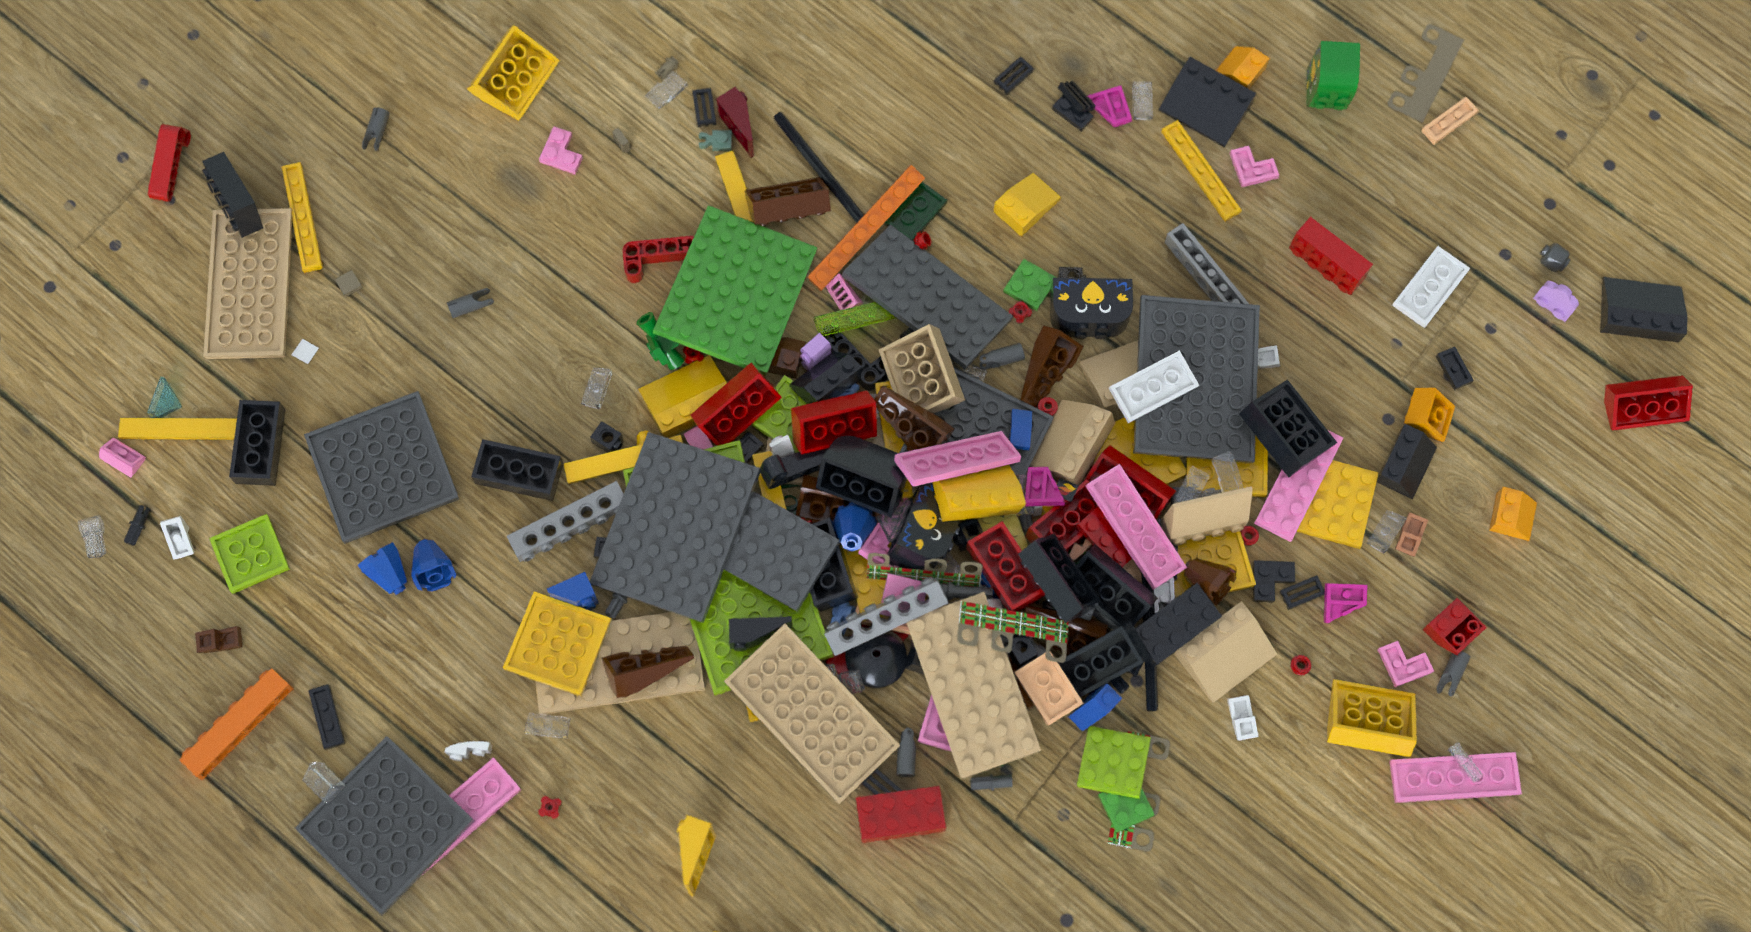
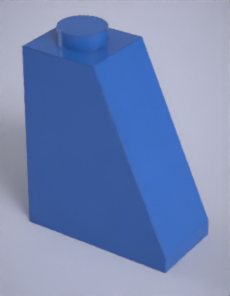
(1094, 706)

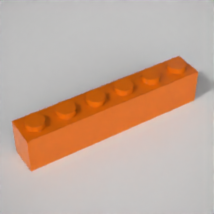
(235, 724)

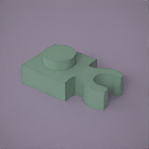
(719, 140)

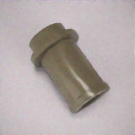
(670, 64)

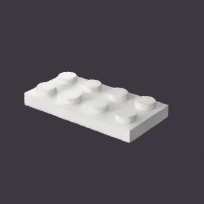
(1431, 286)
(1153, 386)

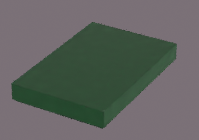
(917, 211)

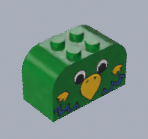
(1333, 75)

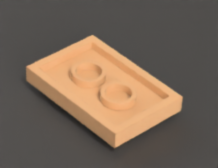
(1048, 688)

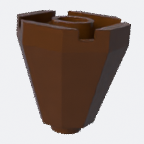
(1211, 577)

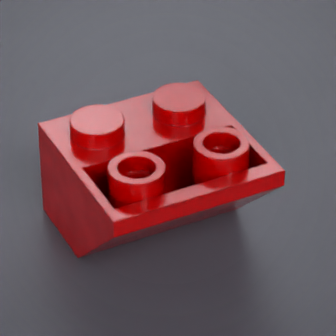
(1454, 627)

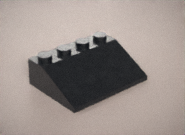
(1207, 101)
(1643, 310)
(1287, 428)

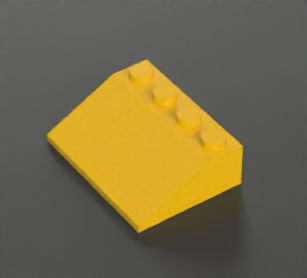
(513, 73)
(681, 393)
(979, 494)
(1372, 718)
(696, 842)

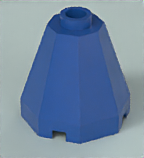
(853, 525)
(431, 566)
(386, 569)

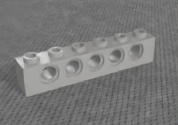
(1202, 266)
(556, 520)
(841, 643)

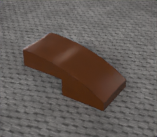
(218, 640)

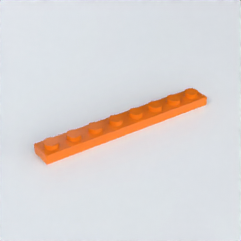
(865, 227)

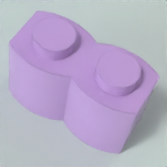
(815, 351)

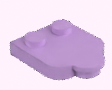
(1557, 299)

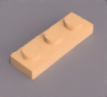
(1450, 120)

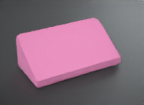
(121, 457)

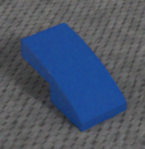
(1021, 429)

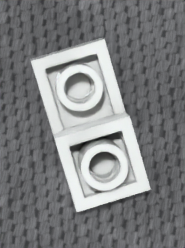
(781, 446)
(462, 750)

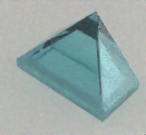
(163, 400)

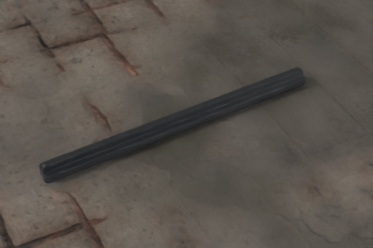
(818, 166)
(1150, 672)

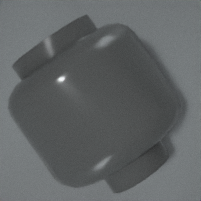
(1555, 257)

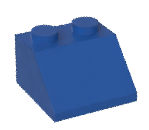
(575, 592)

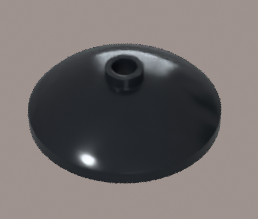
(881, 670)

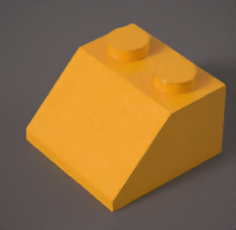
(1244, 65)
(1430, 413)
(1513, 513)

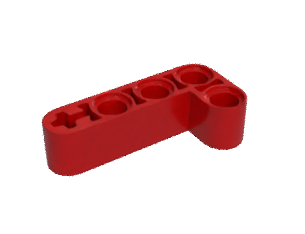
(166, 161)
(661, 254)

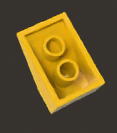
(1025, 203)

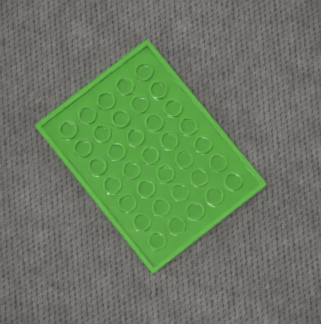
(735, 290)

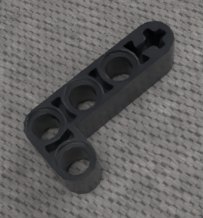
(867, 369)
(782, 471)

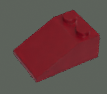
(734, 113)

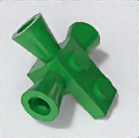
(660, 347)

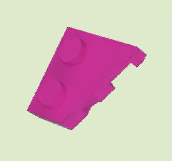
(1112, 106)
(1042, 488)
(1343, 599)

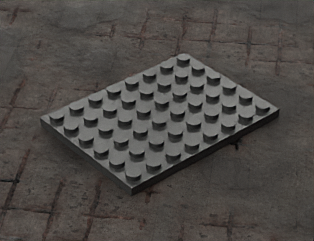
(1222, 353)
(675, 527)

